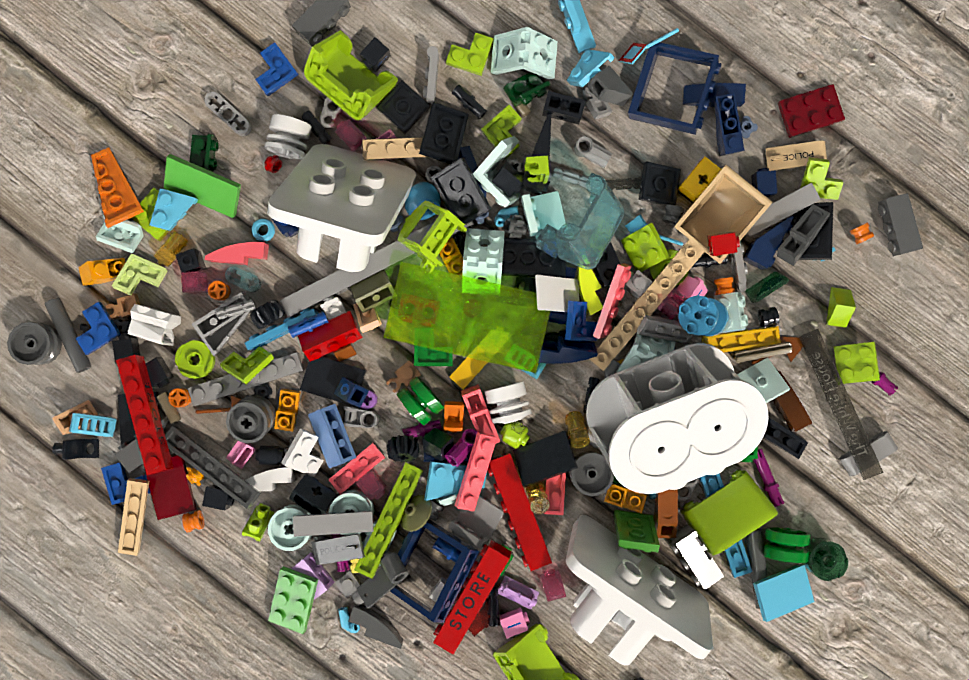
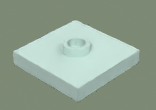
(765, 379)

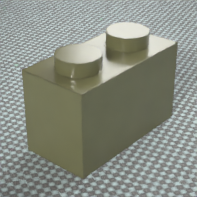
(373, 291)

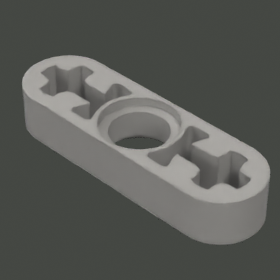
(223, 108)

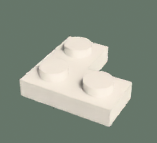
(299, 456)

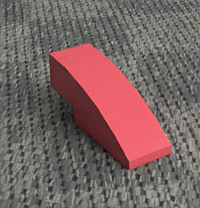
(239, 253)
(479, 411)

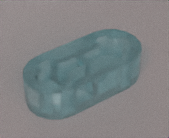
(245, 275)

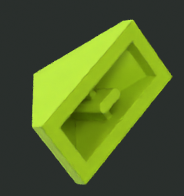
(840, 307)

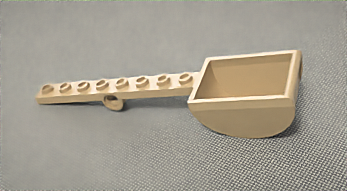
(723, 207)

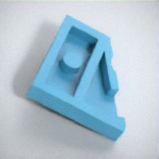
(588, 67)
(170, 209)

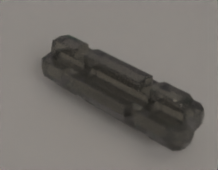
(624, 183)

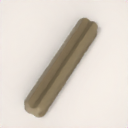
(763, 352)

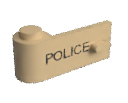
(794, 155)

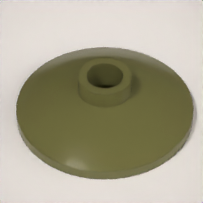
(416, 513)

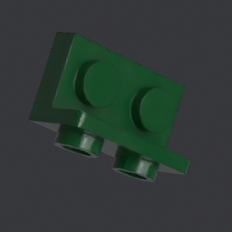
(525, 89)
(203, 151)

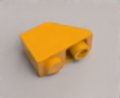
(100, 271)

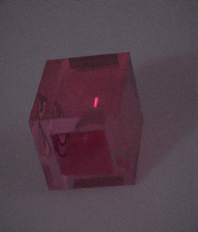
(350, 134)
(194, 282)
(671, 303)
(372, 485)
(553, 585)

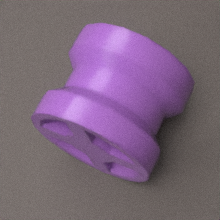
(370, 400)

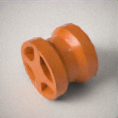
(862, 233)
(724, 285)
(214, 290)
(175, 397)
(193, 521)

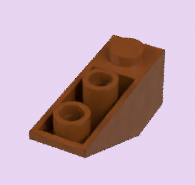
(666, 513)

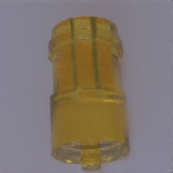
(172, 246)
(576, 429)
(537, 498)

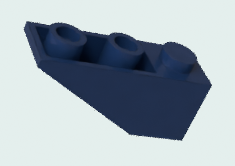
(728, 125)
(762, 250)

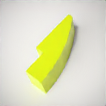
(587, 286)

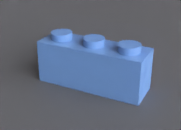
(332, 436)

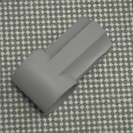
(594, 153)

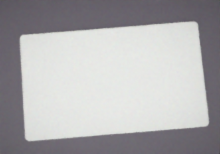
(555, 292)

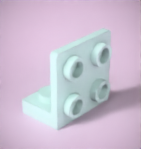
(543, 210)

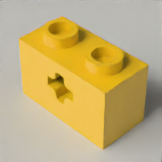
(704, 169)

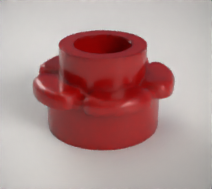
(273, 164)

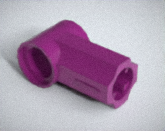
(462, 448)

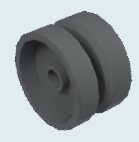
(34, 343)
(251, 418)
(601, 478)

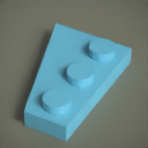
(444, 480)

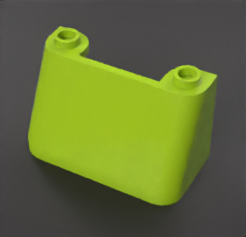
(345, 78)
(729, 513)
(530, 657)

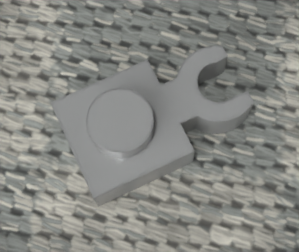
(596, 107)

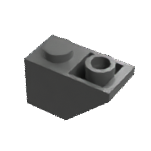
(609, 87)

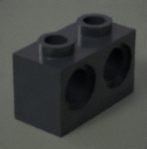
(610, 264)

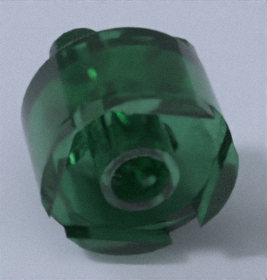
(835, 563)

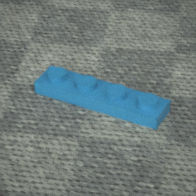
(275, 332)

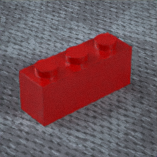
(330, 336)

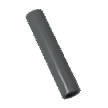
(67, 335)
(756, 558)

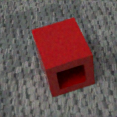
(723, 243)

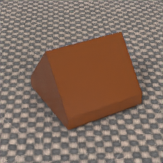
(345, 352)

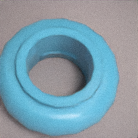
(263, 238)

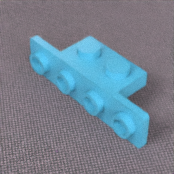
(578, 24)

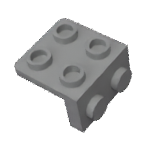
(477, 525)

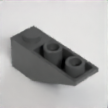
(130, 452)

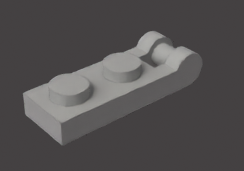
(431, 74)

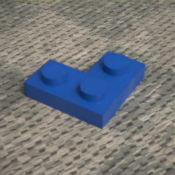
(280, 70)
(576, 326)
(102, 329)
(116, 482)

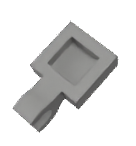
(348, 586)

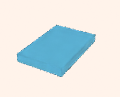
(783, 592)

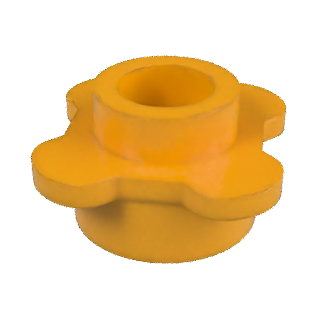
(194, 476)

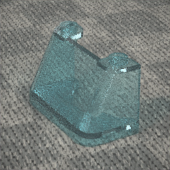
(587, 242)

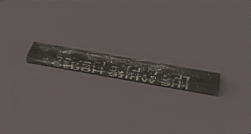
(841, 404)

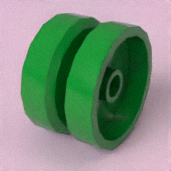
(418, 402)
(787, 545)

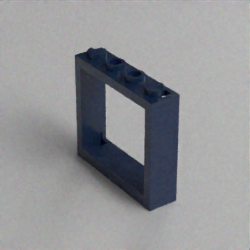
(683, 54)
(454, 581)

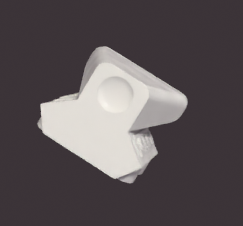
(153, 324)

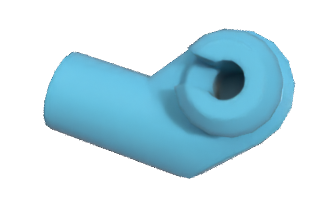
(505, 213)
(344, 618)

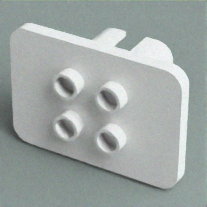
(343, 198)
(634, 594)

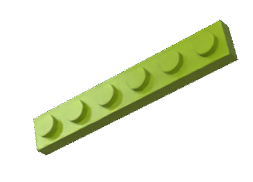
(389, 520)

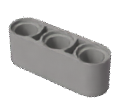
(882, 445)

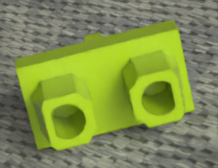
(258, 522)

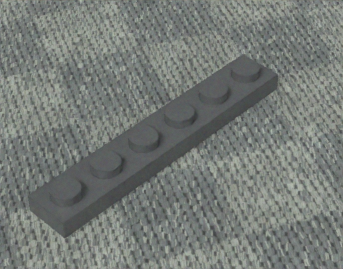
(211, 467)

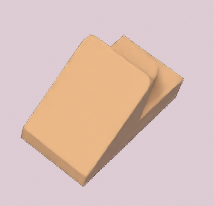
(368, 319)
(64, 419)

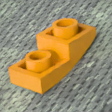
(452, 257)
(287, 410)
(625, 498)

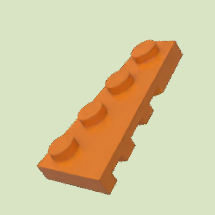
(115, 192)

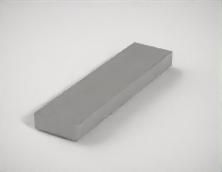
(786, 207)
(333, 523)

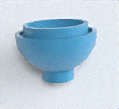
(419, 193)

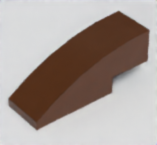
(792, 409)

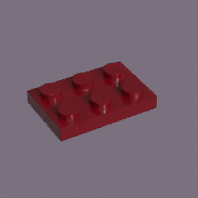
(811, 111)

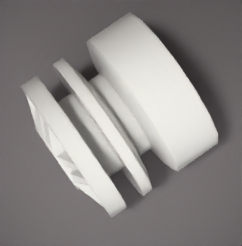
(289, 132)
(508, 403)

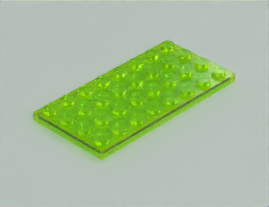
(467, 317)

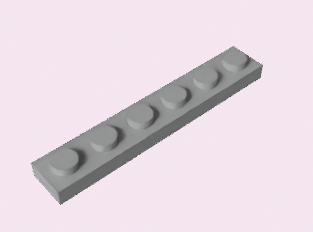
(229, 384)

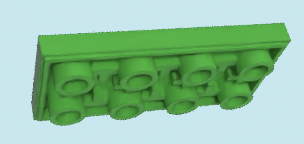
(208, 187)

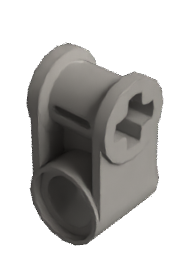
(357, 417)

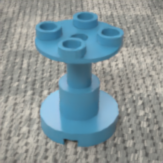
(703, 316)

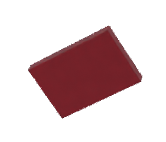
(171, 490)

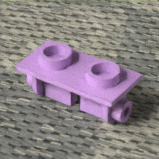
(518, 592)

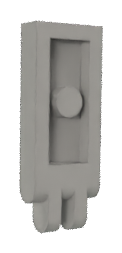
(739, 269)

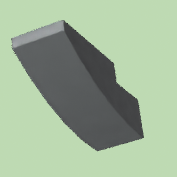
(802, 234)
(376, 626)

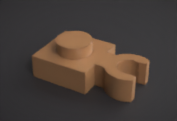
(124, 306)
(405, 375)

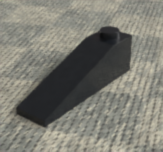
(541, 148)
(784, 439)

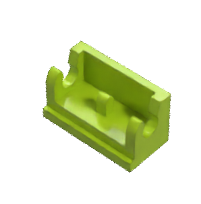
(537, 166)

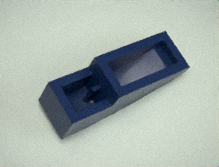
(693, 93)
(566, 351)

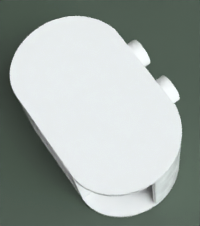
(675, 419)

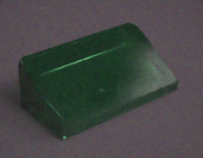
(766, 286)

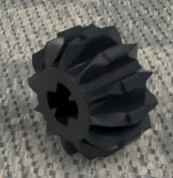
(267, 314)
(403, 448)

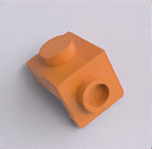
(453, 416)

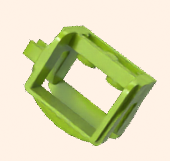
(435, 237)

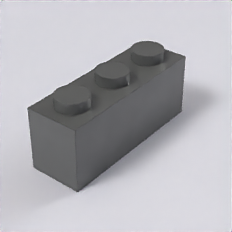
(319, 19)
(900, 225)

